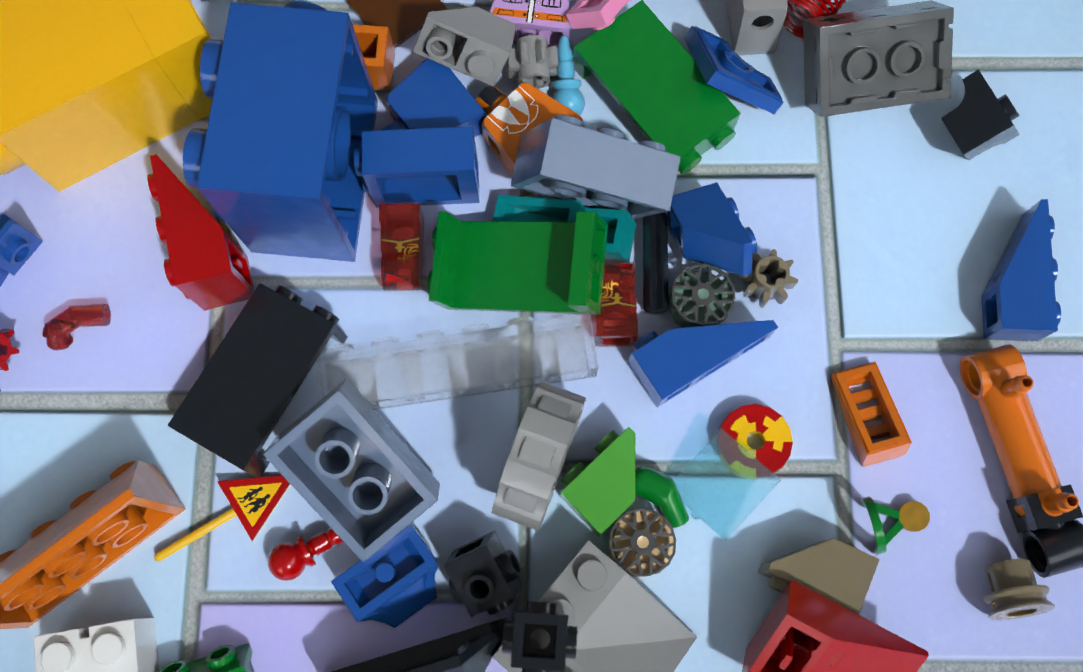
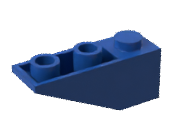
(1021, 291)

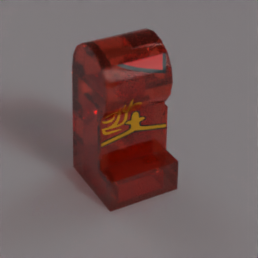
(401, 246)
(618, 313)

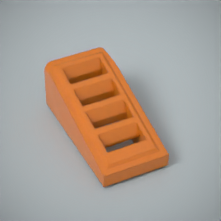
(893, 426)

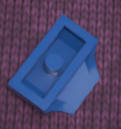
(391, 582)

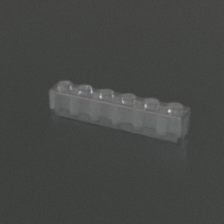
(464, 362)

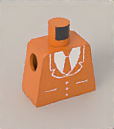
(514, 115)

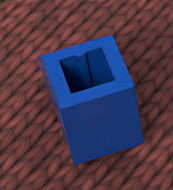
(710, 230)

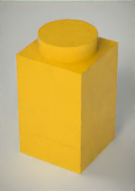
(95, 82)

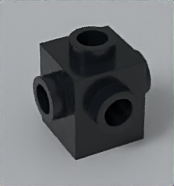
(483, 575)
(517, 638)

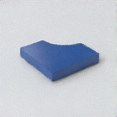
(729, 72)

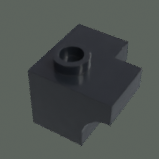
(981, 118)

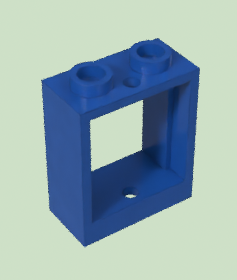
(419, 166)

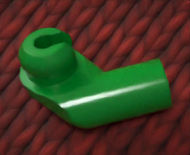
(663, 492)

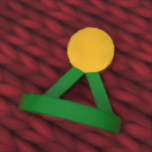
(911, 516)

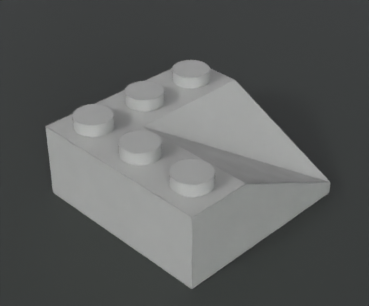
(615, 620)

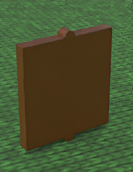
(401, 16)

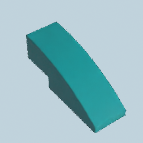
(533, 209)

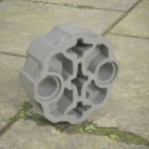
(538, 455)

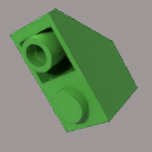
(606, 485)

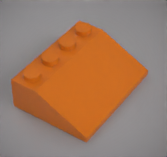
(83, 542)

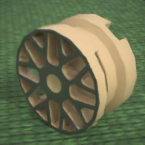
(642, 542)

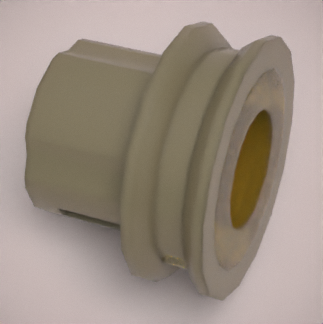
(1015, 591)

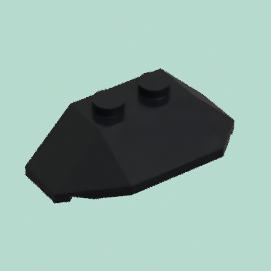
(458, 652)

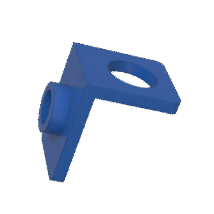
(15, 245)

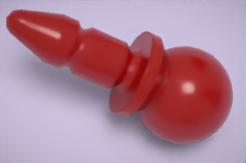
(290, 559)

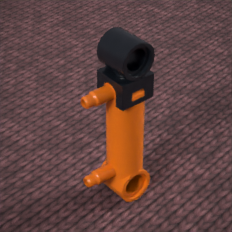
(1039, 500)

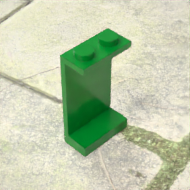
(658, 85)
(519, 265)

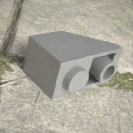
(467, 41)

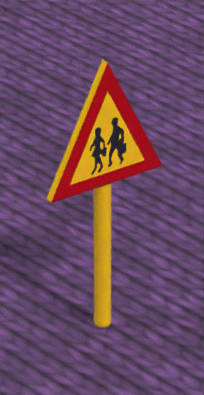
(250, 500)

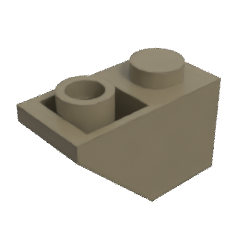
(826, 568)

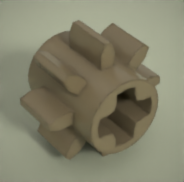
(779, 275)

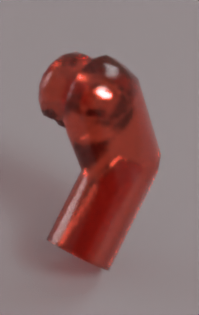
(59, 328)

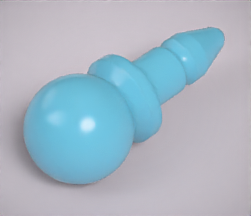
(567, 88)

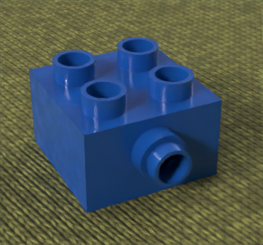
(284, 130)

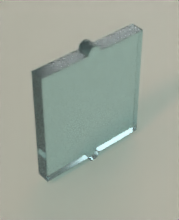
(724, 484)

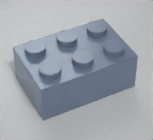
(595, 167)
(354, 470)

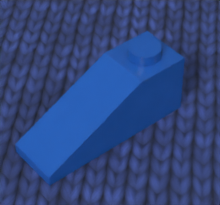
(689, 354)

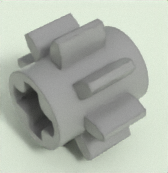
(533, 61)

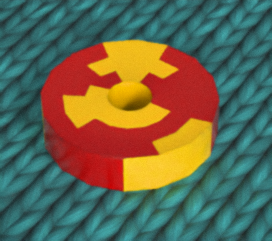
(768, 426)

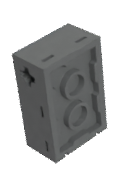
(878, 58)

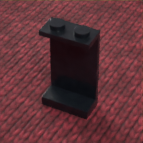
(255, 376)

